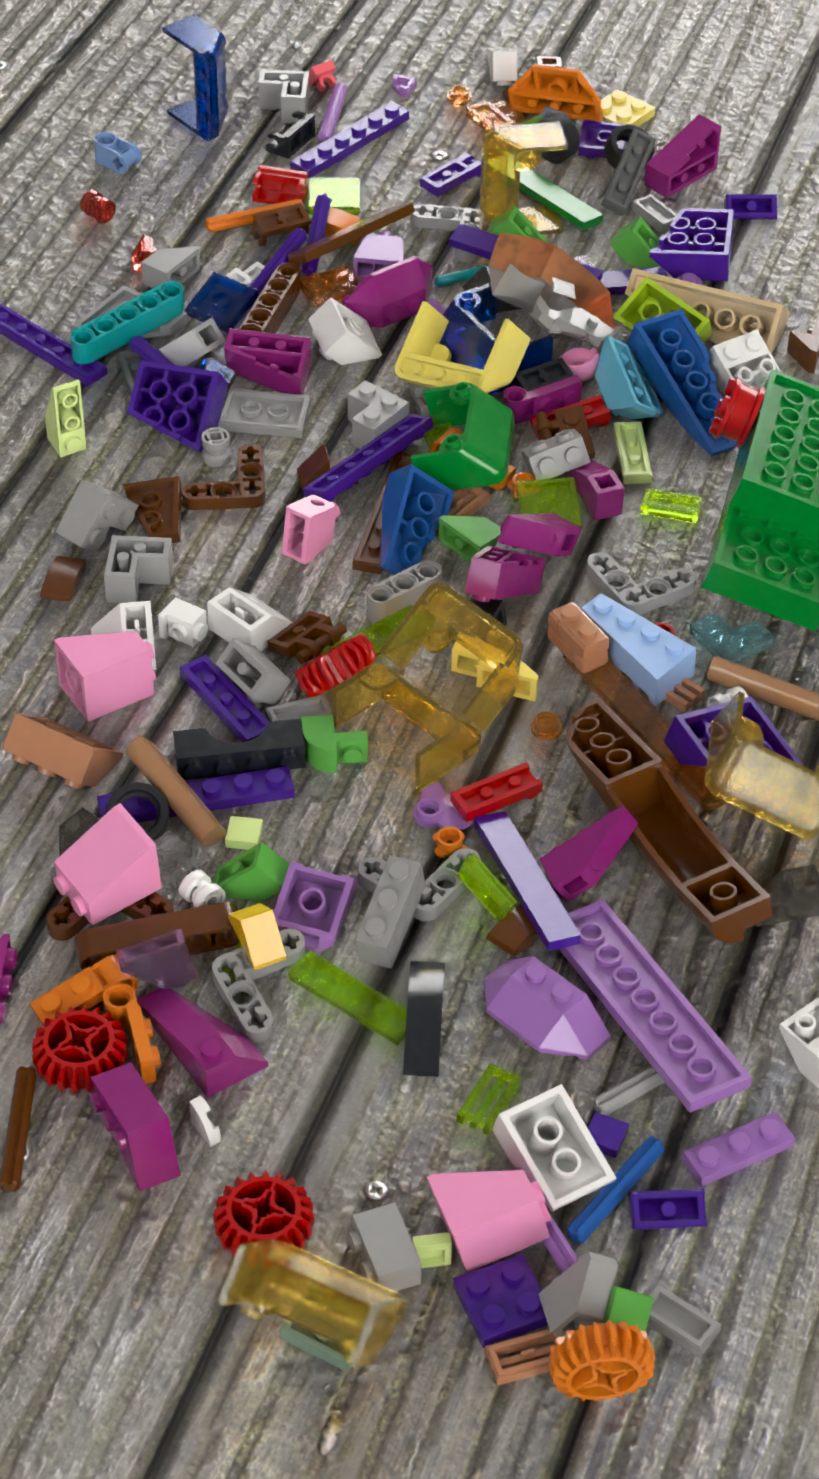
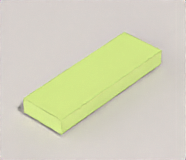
(632, 453)

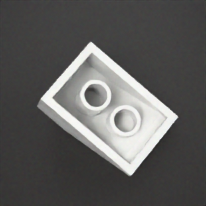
(553, 1147)

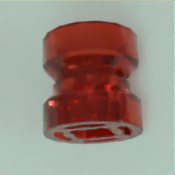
(97, 206)

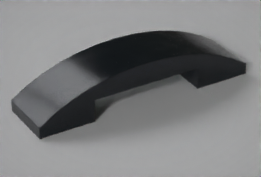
(424, 1019)

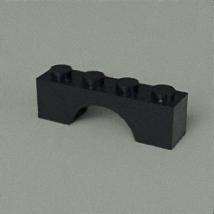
(204, 756)

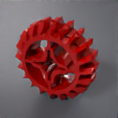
(336, 665)
(72, 1046)
(253, 1201)

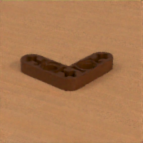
(195, 494)
(60, 914)

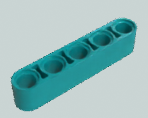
(127, 321)

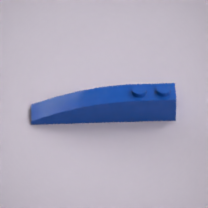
(680, 374)

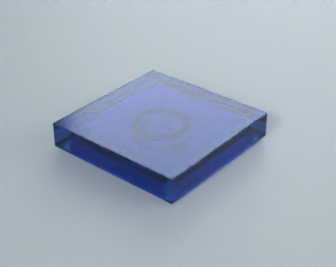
(222, 300)

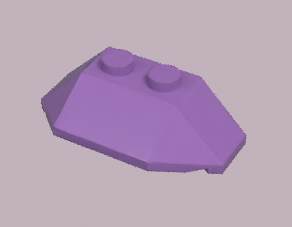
(544, 1009)

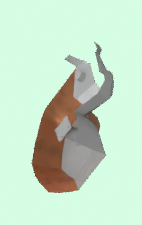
(551, 288)

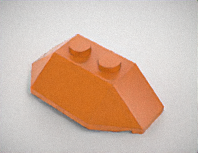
(557, 89)

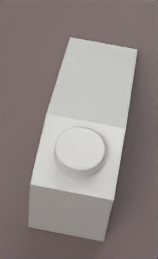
(502, 65)

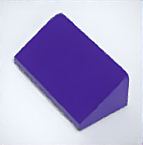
(752, 205)
(667, 1209)

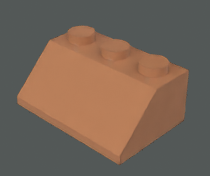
(60, 750)

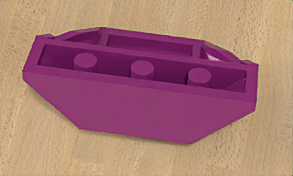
(392, 292)

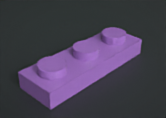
(738, 1149)

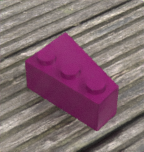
(685, 158)
(136, 1125)

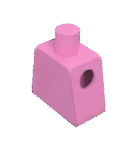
(308, 527)

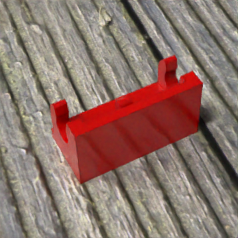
(279, 185)

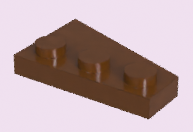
(158, 506)

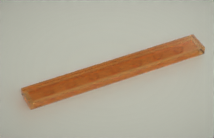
(648, 725)

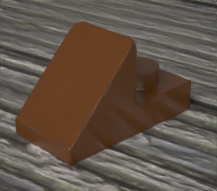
(805, 347)
(316, 466)

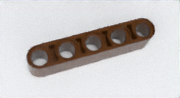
(274, 300)
(203, 927)

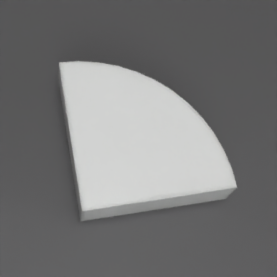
(200, 1121)

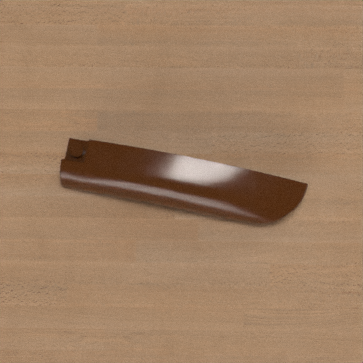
(668, 828)

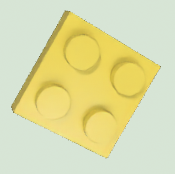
(625, 109)

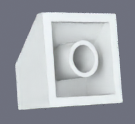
(343, 334)

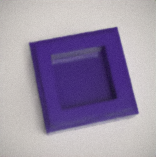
(608, 1133)

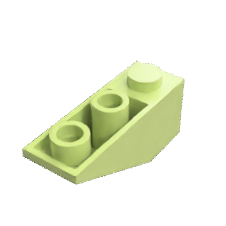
(66, 419)

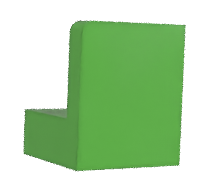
(628, 1307)

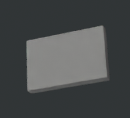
(265, 413)

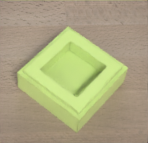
(243, 832)
(433, 1249)

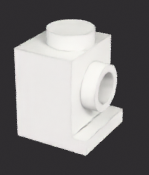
(183, 622)

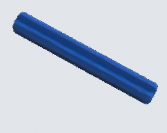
(614, 1192)

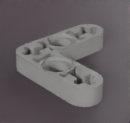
(434, 218)
(637, 597)
(441, 897)
(244, 977)

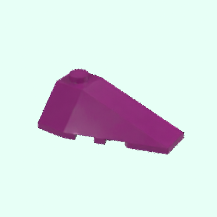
(203, 1044)

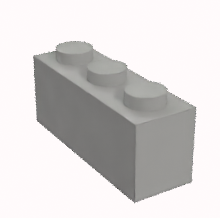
(390, 912)

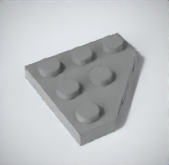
(122, 296)

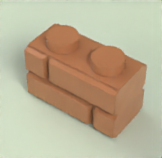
(578, 637)

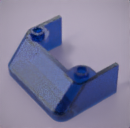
(209, 108)
(472, 342)

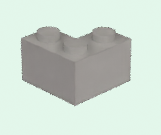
(284, 91)
(373, 412)
(92, 513)
(134, 562)

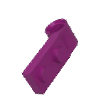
(545, 399)

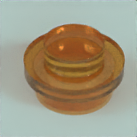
(459, 95)
(546, 726)

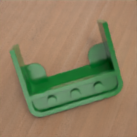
(484, 449)

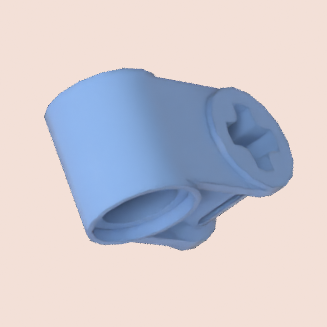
(115, 152)

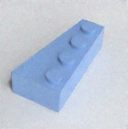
(641, 649)

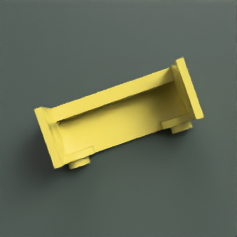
(429, 365)

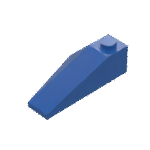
(410, 516)

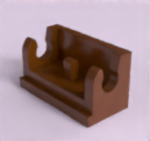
(280, 221)

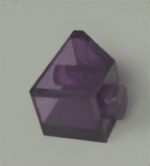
(159, 960)

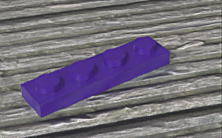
(224, 698)

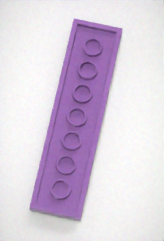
(652, 1010)

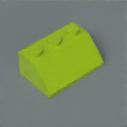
(652, 301)

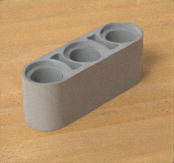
(401, 589)

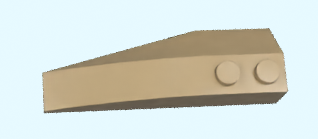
(727, 311)

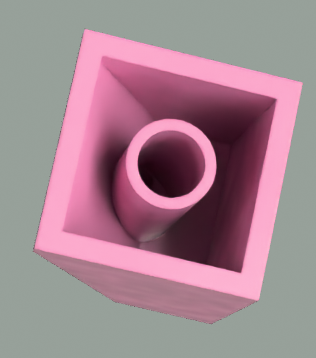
(105, 671)
(108, 867)
(490, 1213)

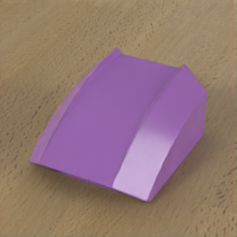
(314, 905)

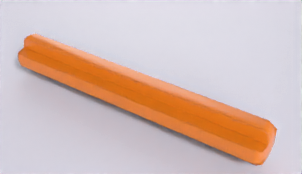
(242, 217)

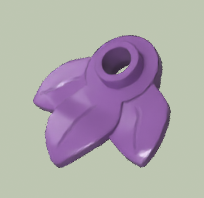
(437, 810)

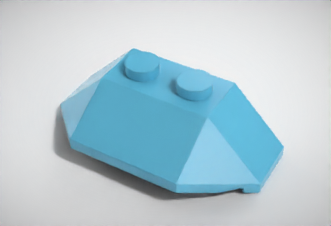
(625, 383)

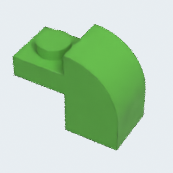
(327, 749)

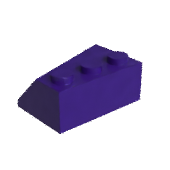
(697, 244)
(178, 400)
(690, 733)

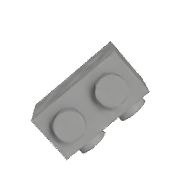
(556, 455)
(253, 672)
(385, 1248)

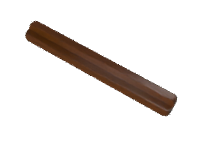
(17, 1129)

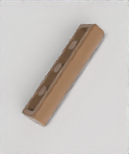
(764, 687)
(176, 791)

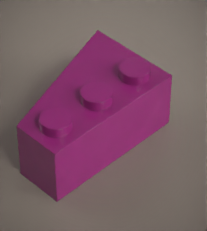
(270, 359)
(503, 574)

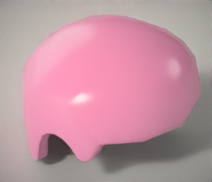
(582, 362)

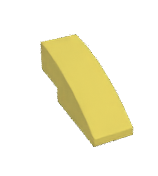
(469, 664)

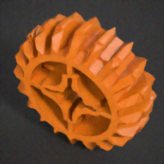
(601, 1361)

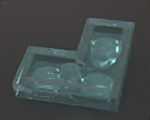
(729, 643)

